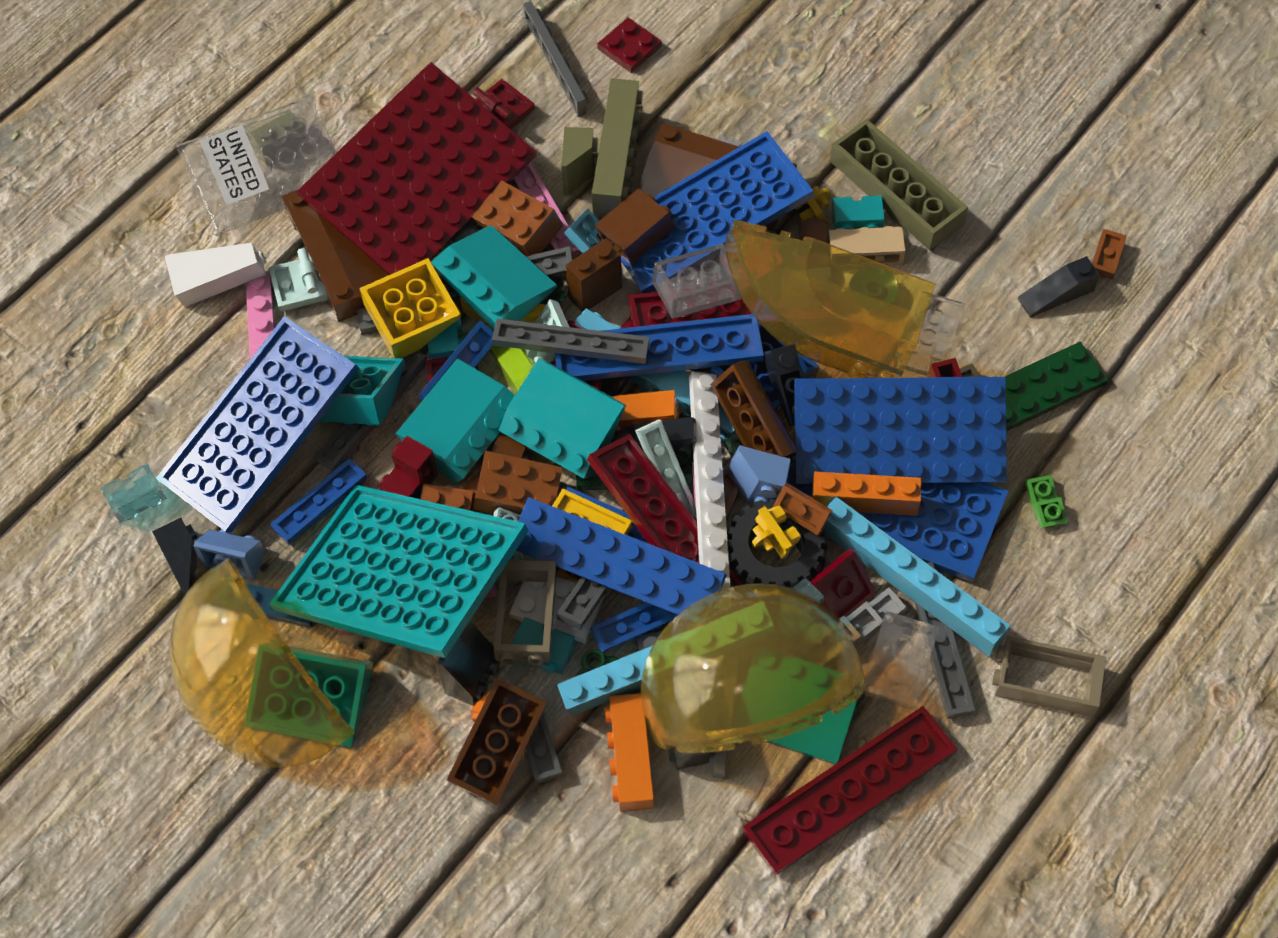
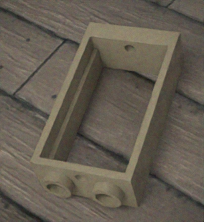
(528, 572)
(1053, 654)

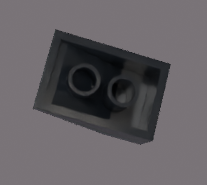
(468, 666)

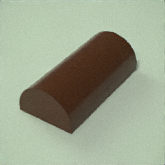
(752, 411)
(496, 741)

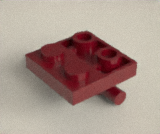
(505, 103)

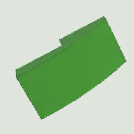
(1045, 502)

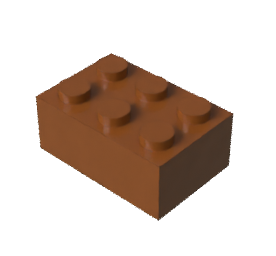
(519, 218)
(511, 480)

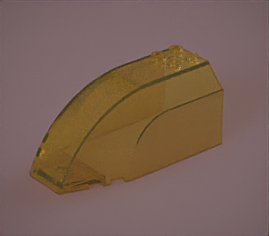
(829, 300)

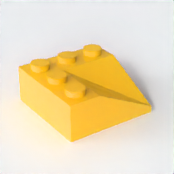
(409, 308)

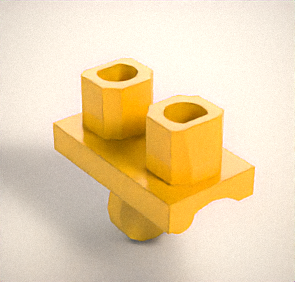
(814, 211)
(771, 535)

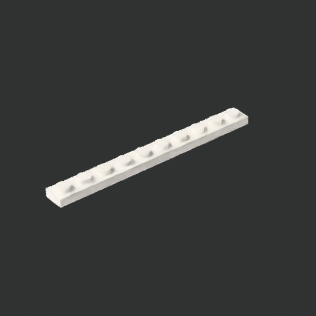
(709, 475)

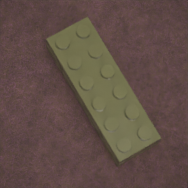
(617, 146)
(905, 187)

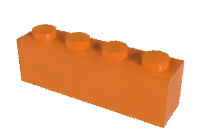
(648, 408)
(869, 492)
(630, 752)

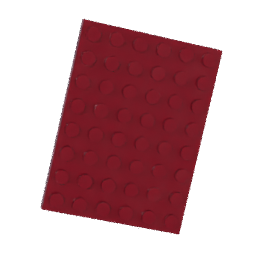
(416, 172)

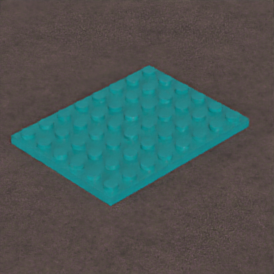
(400, 569)

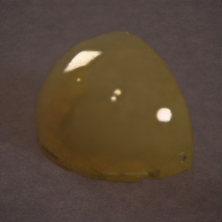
(747, 669)
(245, 679)

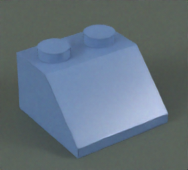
(758, 474)
(219, 545)

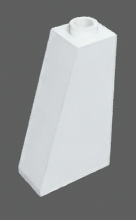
(213, 271)

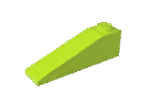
(513, 365)

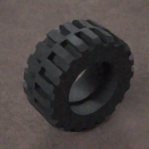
(751, 571)

